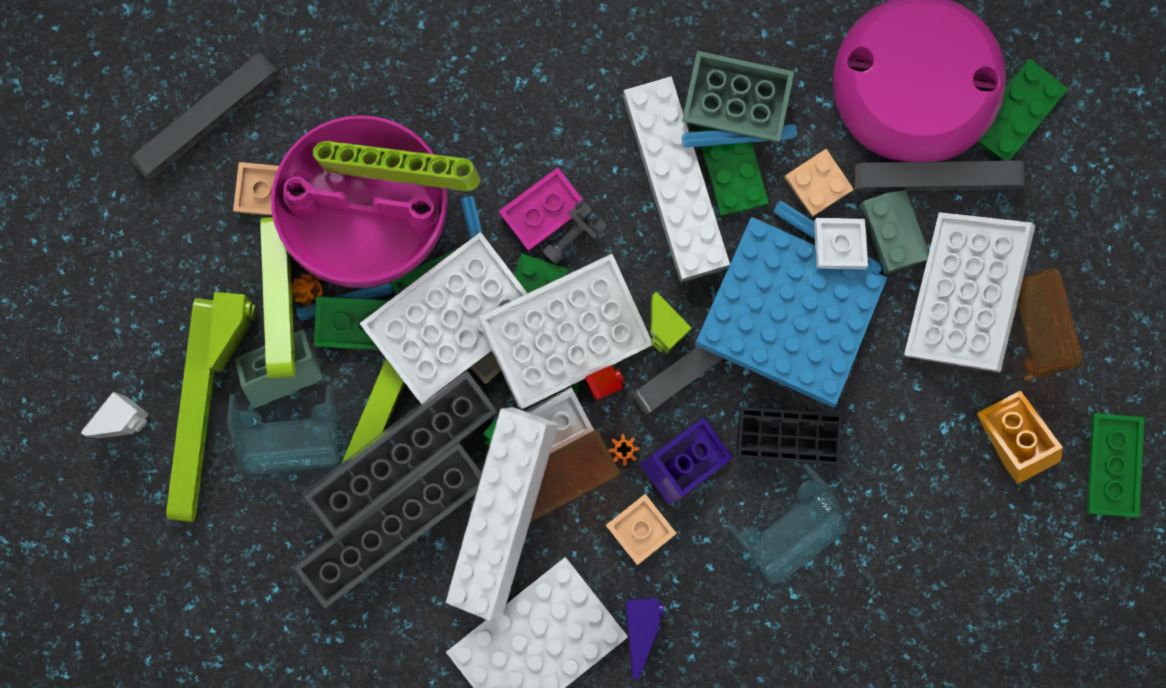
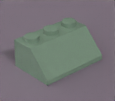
(894, 231)
(254, 377)

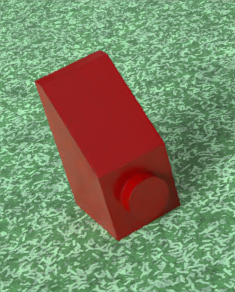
(604, 383)

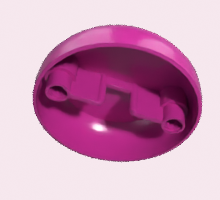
(919, 80)
(354, 226)

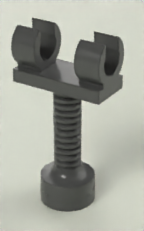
(579, 212)

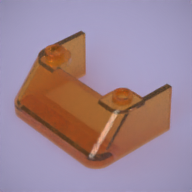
(1047, 325)

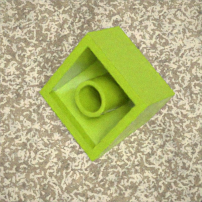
(665, 325)

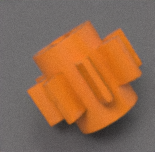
(306, 289)
(618, 445)

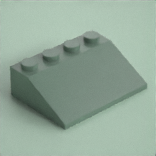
(738, 96)

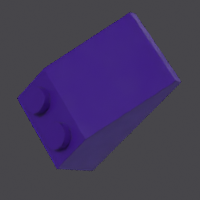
(686, 461)
(642, 624)

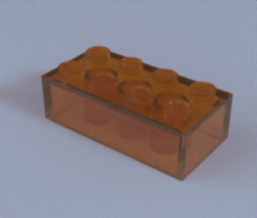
(574, 472)

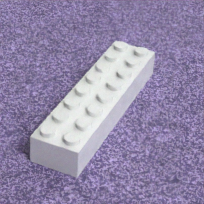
(675, 180)
(501, 513)

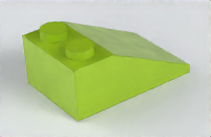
(229, 325)

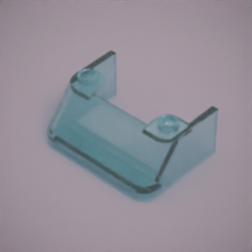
(285, 444)
(797, 534)

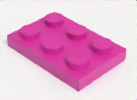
(541, 209)

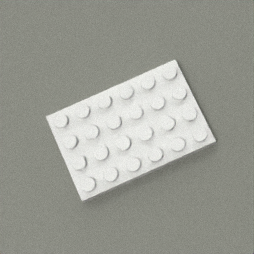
(970, 291)
(433, 324)
(565, 331)
(543, 637)

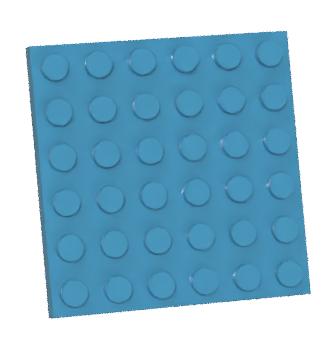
(788, 315)

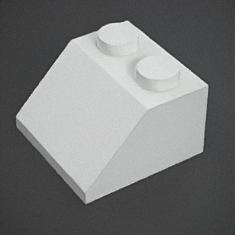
(116, 418)

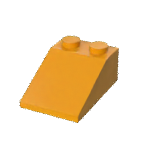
(1020, 437)

